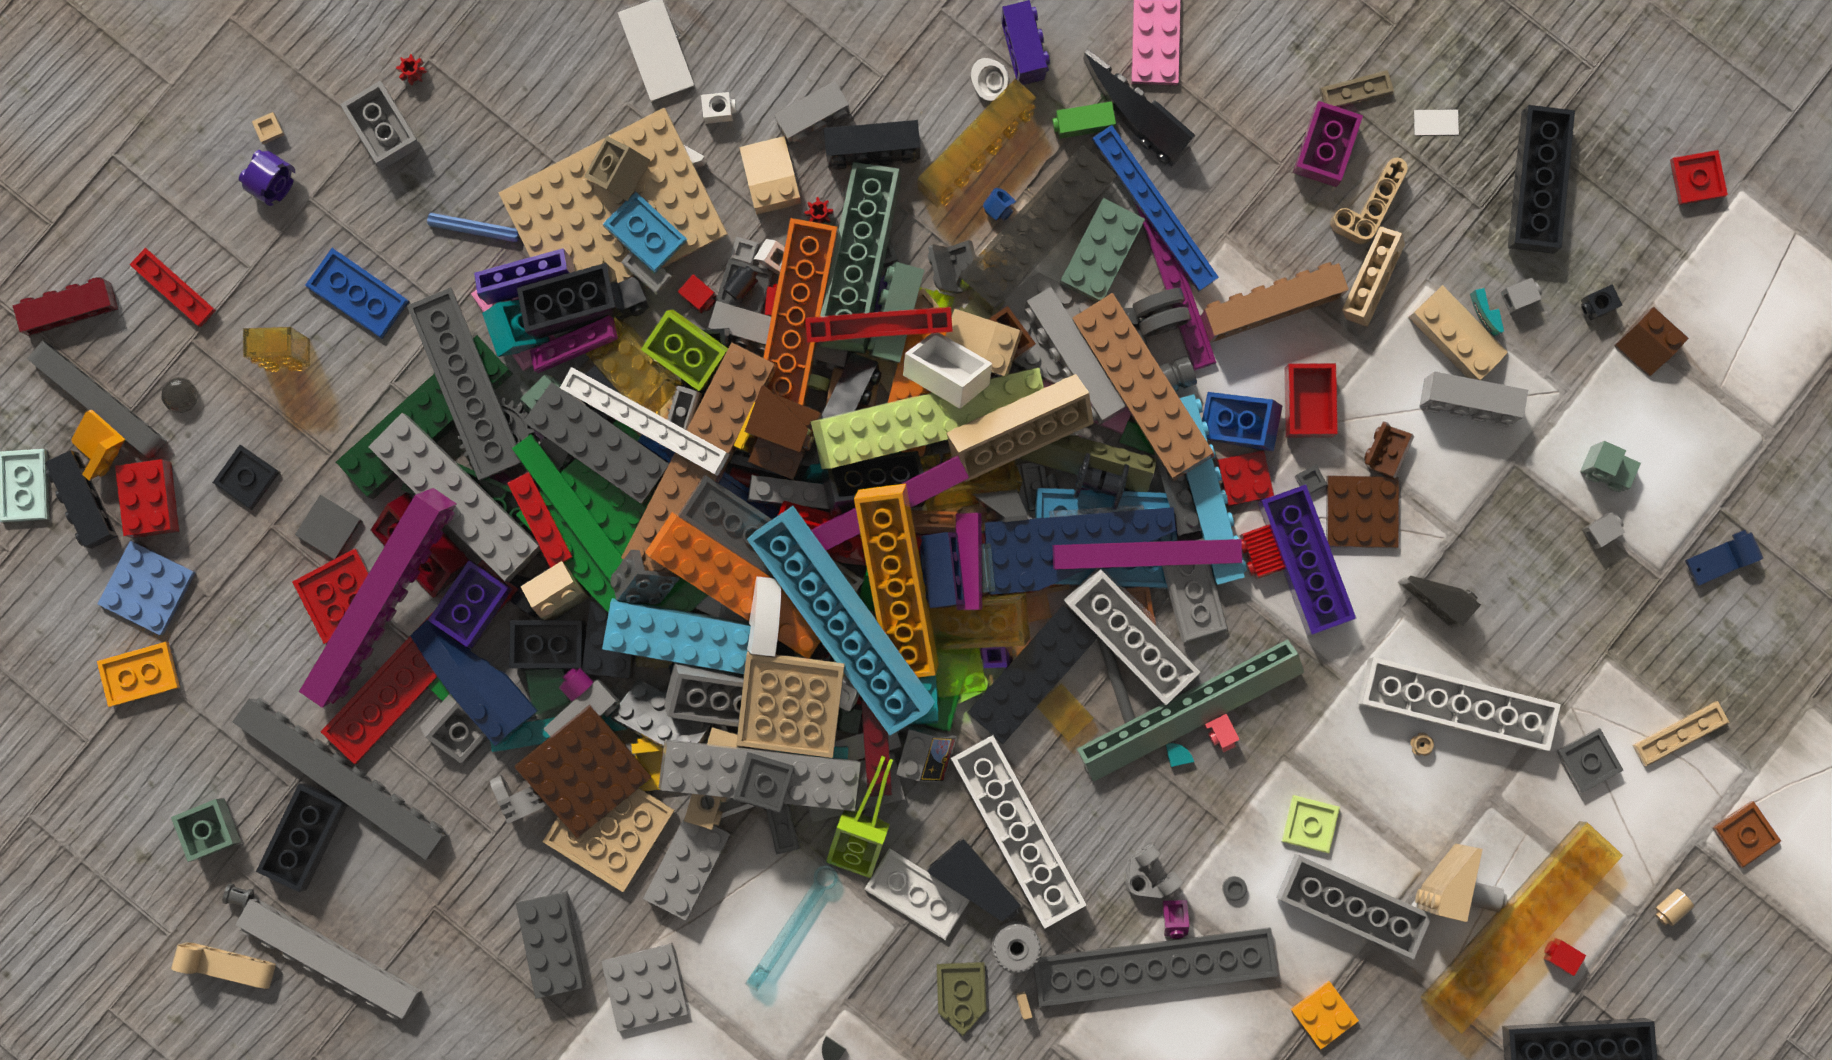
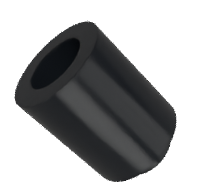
(741, 283)

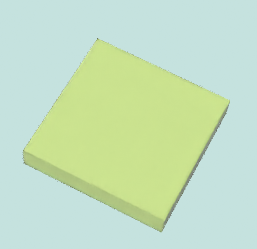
(1310, 824)

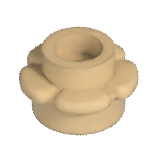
(1428, 744)

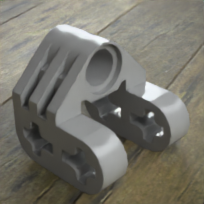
(518, 804)
(1142, 858)

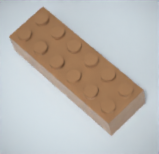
(1275, 302)

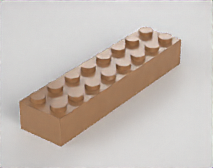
(1143, 387)

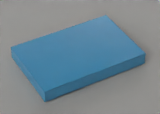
(644, 232)

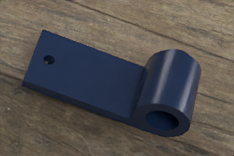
(1724, 558)

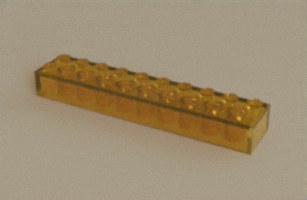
(1521, 926)

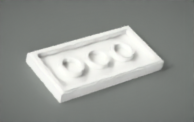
(656, 49)
(916, 894)

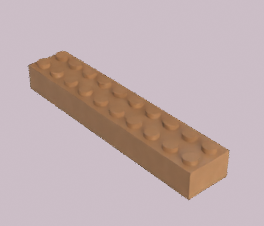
(718, 423)

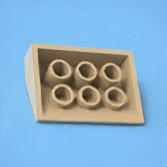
(1451, 884)

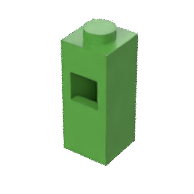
(1083, 120)

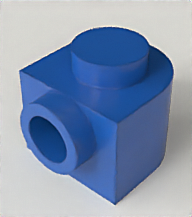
(999, 204)

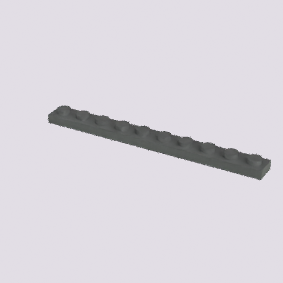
(1177, 491)

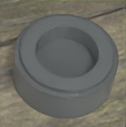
(1234, 888)

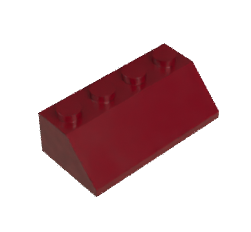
(445, 560)

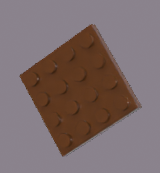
(583, 771)

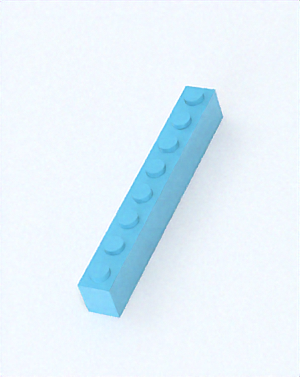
(1211, 501)

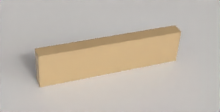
(1680, 733)

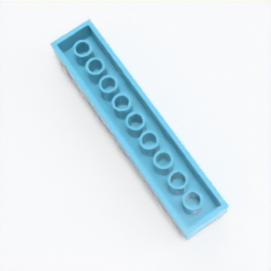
(841, 620)

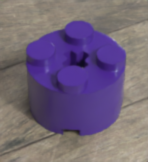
(267, 177)

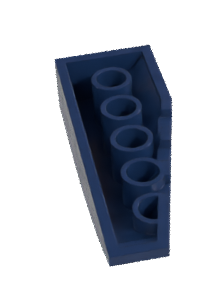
(478, 687)

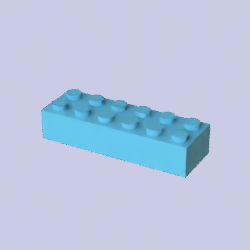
(677, 636)

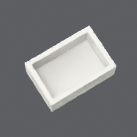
(947, 369)

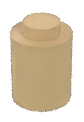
(1673, 908)

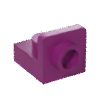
(1175, 918)

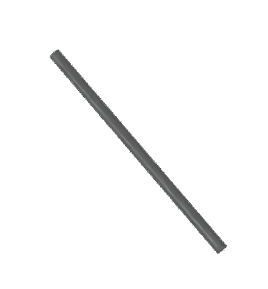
(1108, 655)

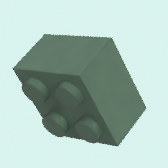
(205, 829)

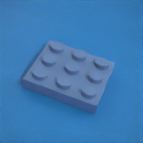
(146, 588)

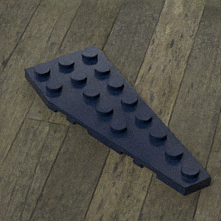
(1025, 547)

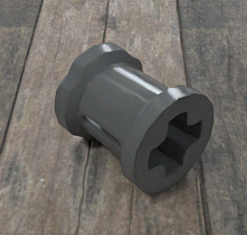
(237, 895)

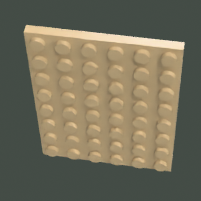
(568, 211)

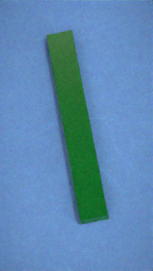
(568, 505)

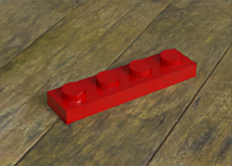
(172, 287)
(540, 519)

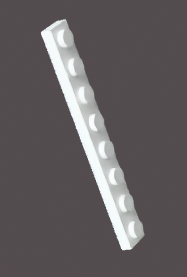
(645, 421)

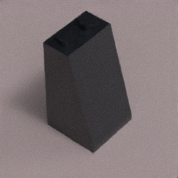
(972, 878)

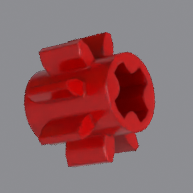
(406, 64)
(818, 206)

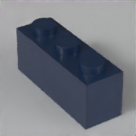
(942, 570)

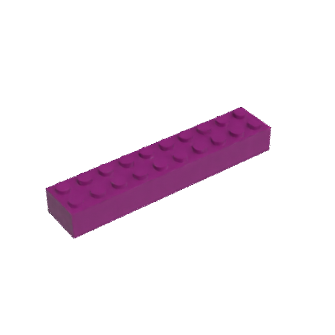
(378, 597)

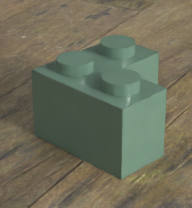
(1610, 465)

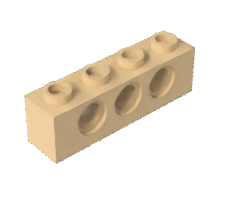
(1373, 276)
(696, 813)

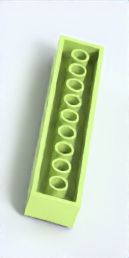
(912, 421)

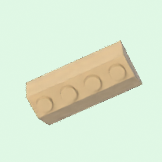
(1458, 334)

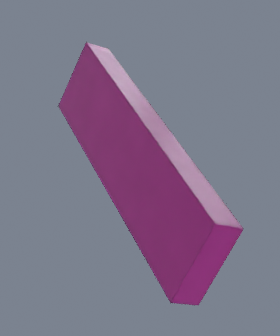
(573, 344)
(970, 547)

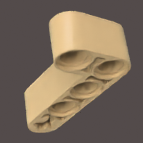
(1376, 200)
(223, 964)

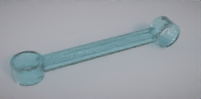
(789, 930)

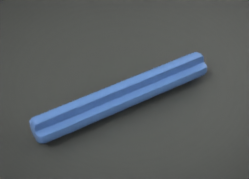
(472, 227)

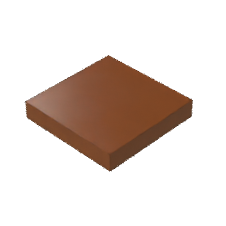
(1746, 834)

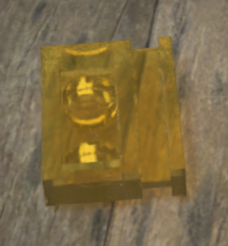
(1064, 712)

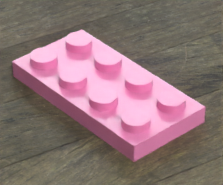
(1155, 42)

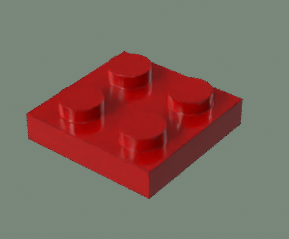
(1698, 177)
(1245, 478)

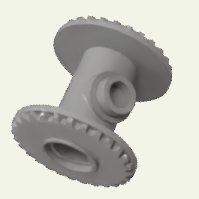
(1016, 961)

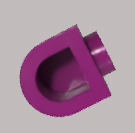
(575, 683)

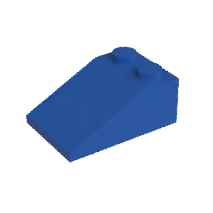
(1242, 420)

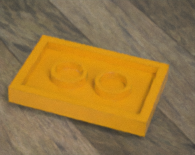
(138, 674)

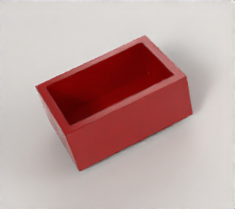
(1311, 400)
(147, 498)

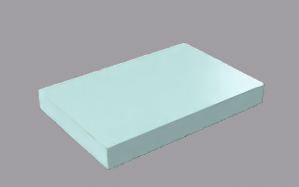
(24, 486)

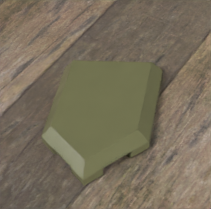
(961, 993)

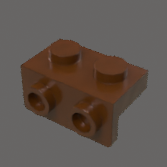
(1388, 450)

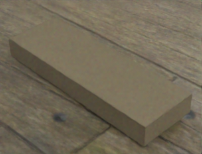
(1358, 90)

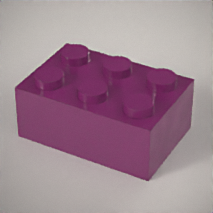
(1327, 144)

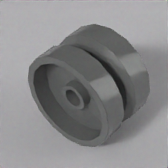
(1162, 312)

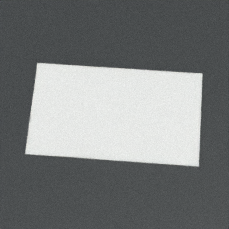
(1436, 122)

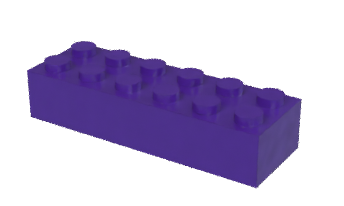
(1307, 560)

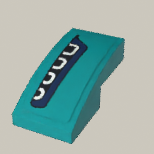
(1490, 318)

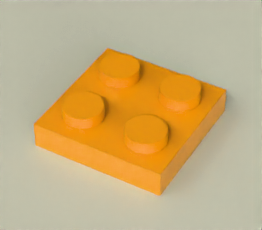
(1324, 1015)

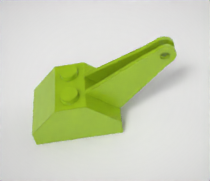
(860, 836)

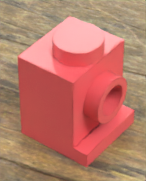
(1222, 732)

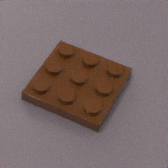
(1362, 511)

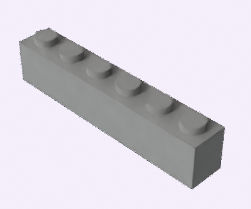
(753, 328)
(1074, 353)

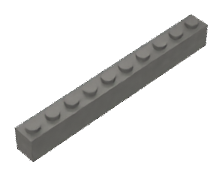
(339, 778)

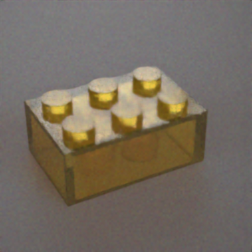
(276, 348)

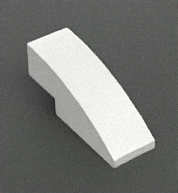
(765, 617)

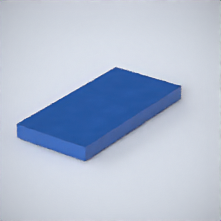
(357, 293)

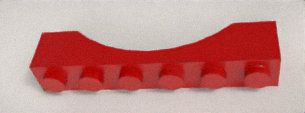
(878, 324)

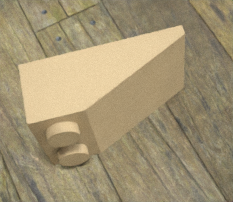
(770, 175)
(986, 338)
(554, 592)

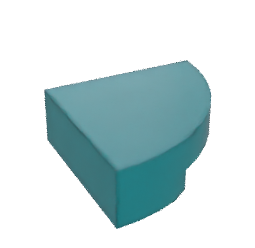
(1178, 754)

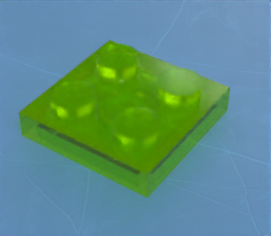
(959, 672)

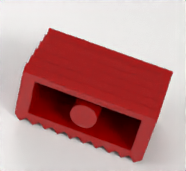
(1261, 552)

